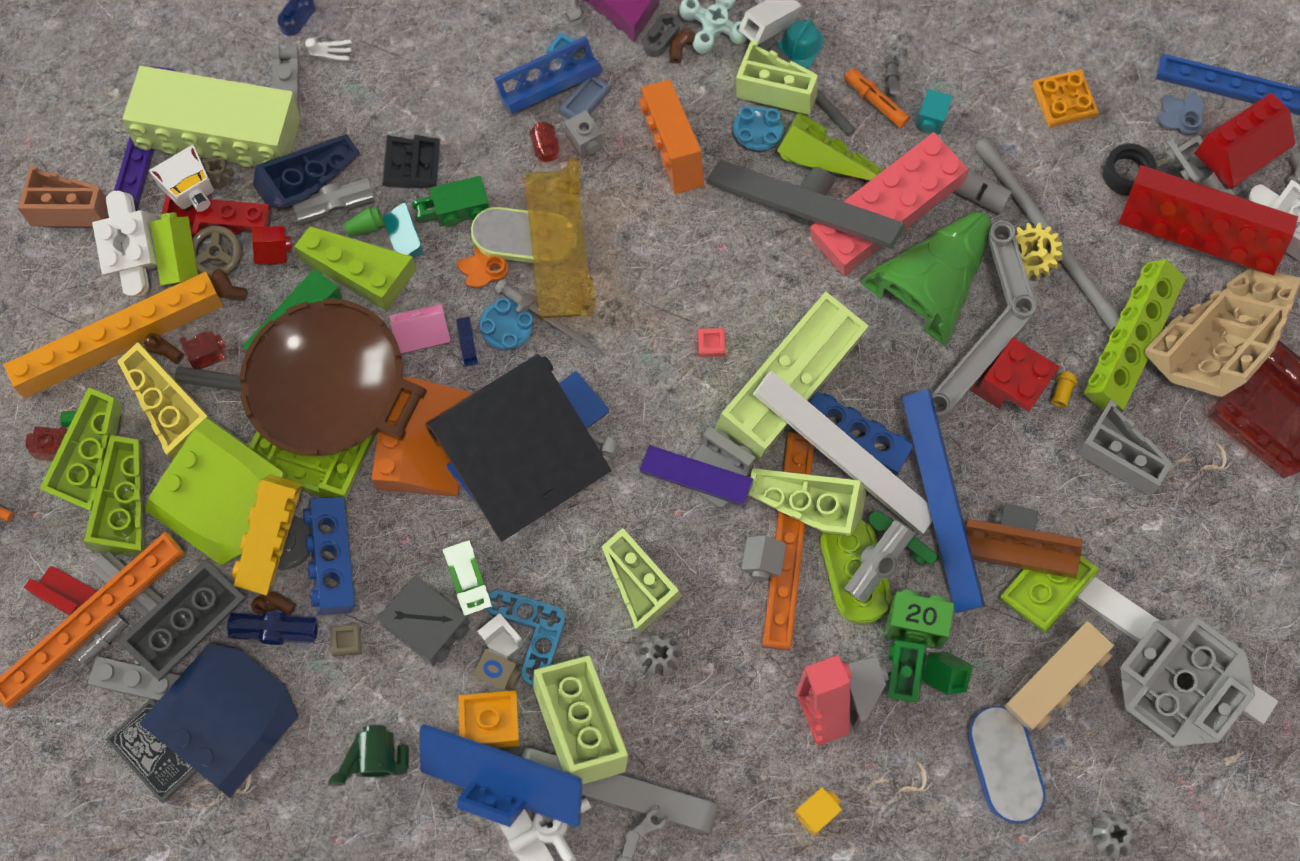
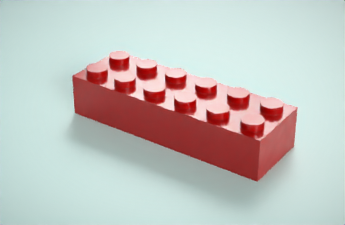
(1208, 220)

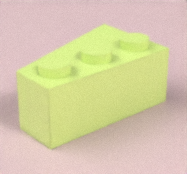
(775, 82)
(641, 582)

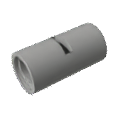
(985, 192)

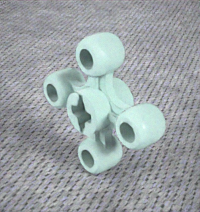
(713, 21)

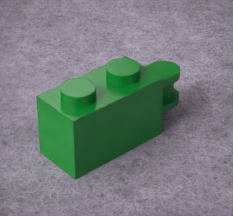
(453, 202)

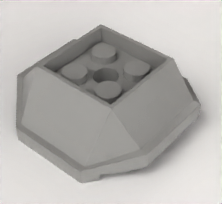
(1218, 687)

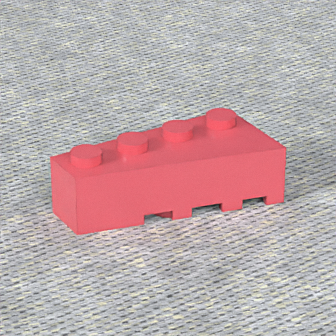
(826, 699)

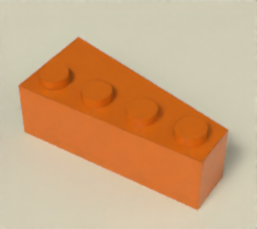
(672, 136)

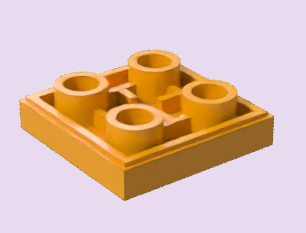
(1065, 98)

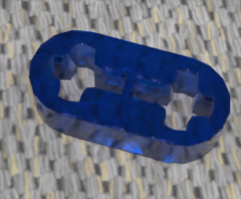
(298, 14)
(467, 341)

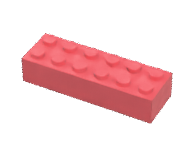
(899, 192)

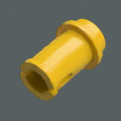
(1064, 388)

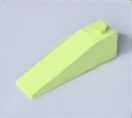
(819, 501)

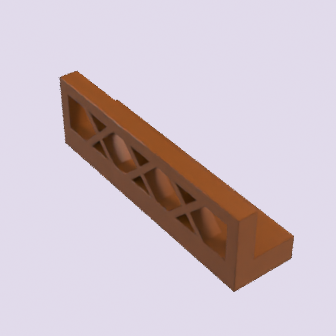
(1024, 548)

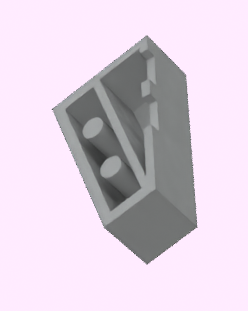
(1125, 452)

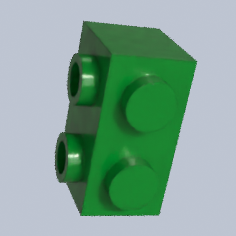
(907, 669)

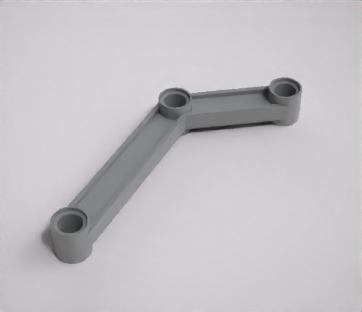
(1008, 325)

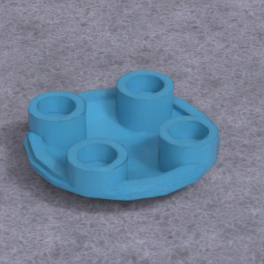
(758, 128)
(504, 326)

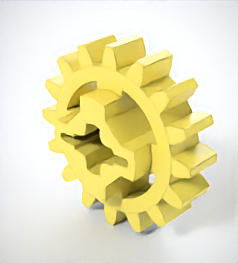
(1037, 239)

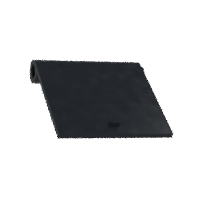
(517, 445)

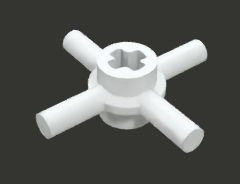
(552, 835)

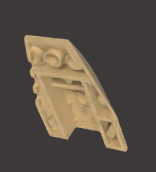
(1228, 335)

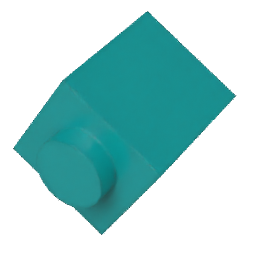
(934, 111)

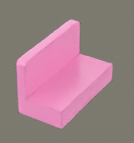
(420, 328)

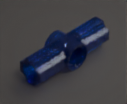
(272, 628)

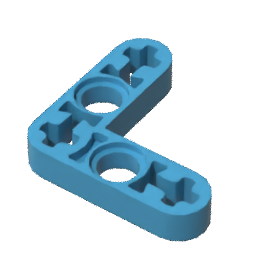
(541, 632)

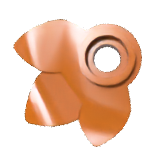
(480, 267)

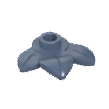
(1179, 112)

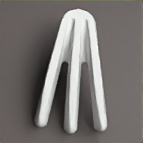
(329, 50)

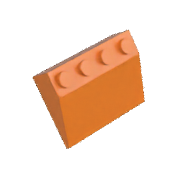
(417, 461)

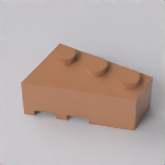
(60, 201)

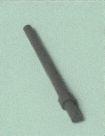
(828, 107)

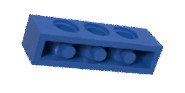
(874, 432)
(330, 513)

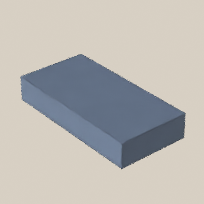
(585, 97)

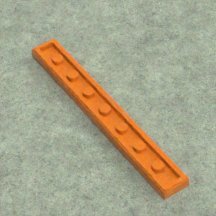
(784, 588)
(88, 619)

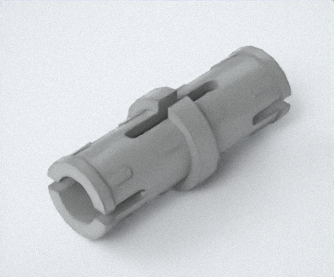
(100, 640)

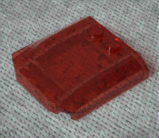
(1267, 412)

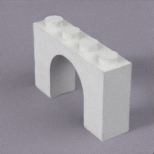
(769, 18)

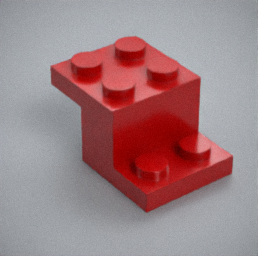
(1017, 376)

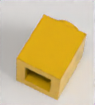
(818, 811)

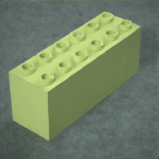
(214, 115)
(803, 362)

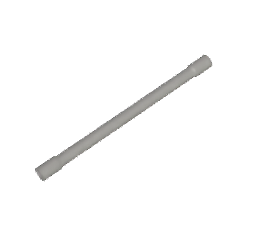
(993, 159)

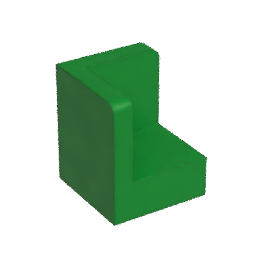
(947, 673)

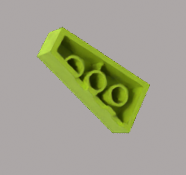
(357, 265)

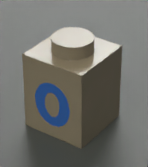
(498, 670)

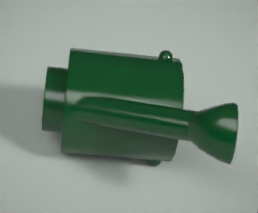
(372, 756)

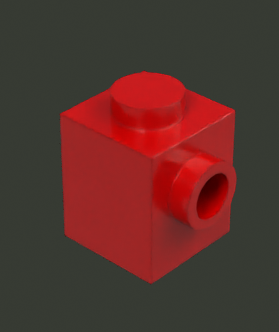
(270, 245)

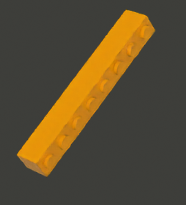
(112, 335)

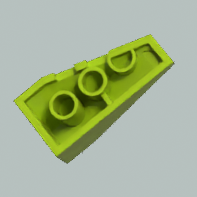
(811, 147)

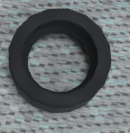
(1126, 151)

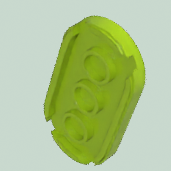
(842, 560)

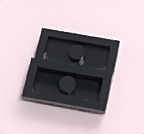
(411, 162)

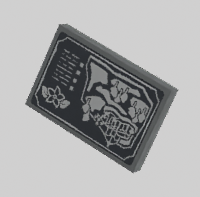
(150, 758)

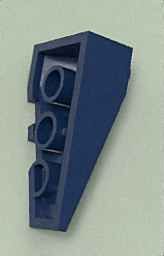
(302, 172)

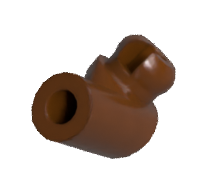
(684, 37)
(224, 287)
(160, 346)
(272, 602)

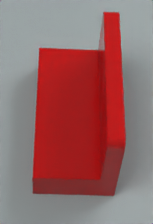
(60, 590)

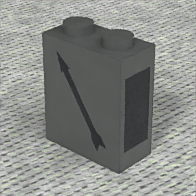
(424, 621)

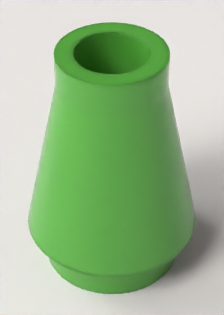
(365, 222)

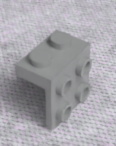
(1185, 159)
(725, 454)

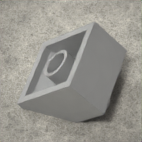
(865, 689)

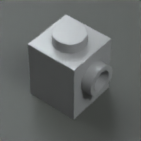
(583, 134)
(763, 557)

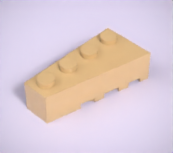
(1059, 676)

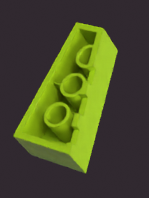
(82, 452)
(118, 505)

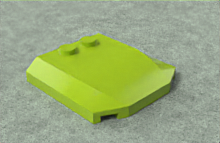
(321, 475)
(211, 491)

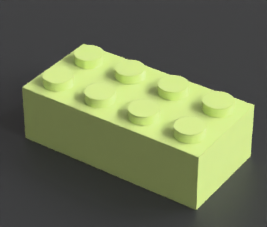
(580, 720)

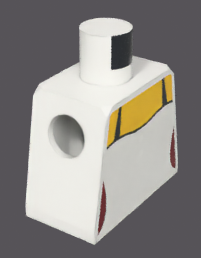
(184, 179)

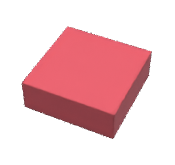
(711, 342)

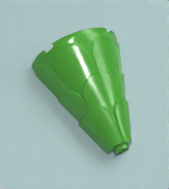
(936, 273)

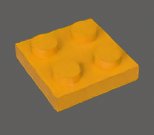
(490, 718)

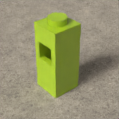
(173, 249)

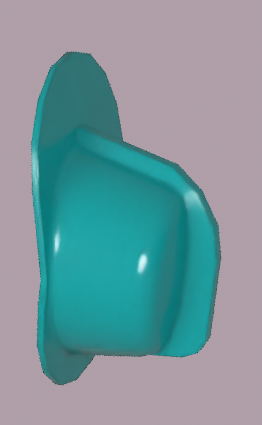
(802, 42)

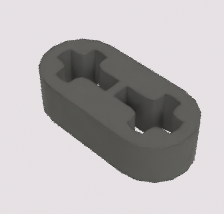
(657, 31)

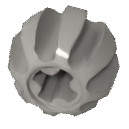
(660, 646)
(1116, 826)

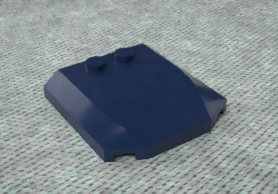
(222, 716)

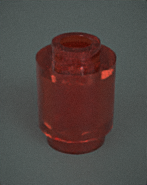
(545, 142)

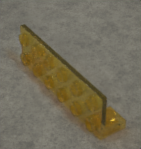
(559, 243)

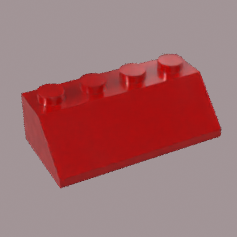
(1248, 141)

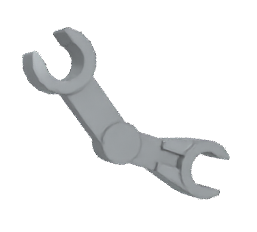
(633, 835)

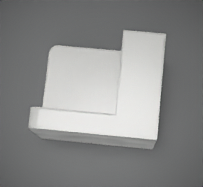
(500, 636)

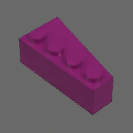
(627, 14)

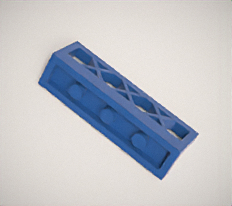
(550, 83)

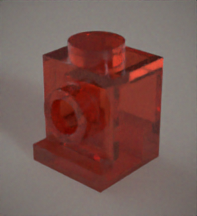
(204, 349)
(36, 442)

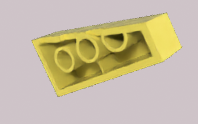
(162, 398)

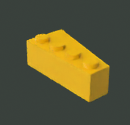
(267, 533)

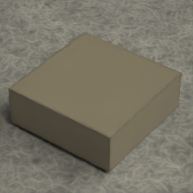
(346, 640)

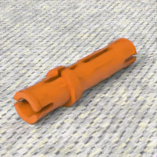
(869, 91)

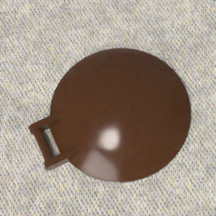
(325, 379)

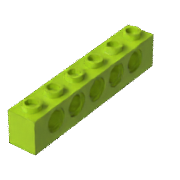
(1136, 329)

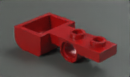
(228, 214)

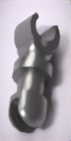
(892, 77)

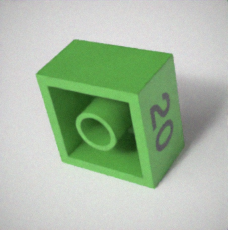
(919, 618)

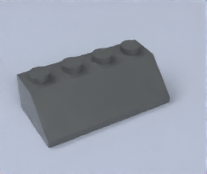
(181, 620)

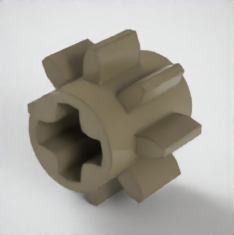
(218, 172)

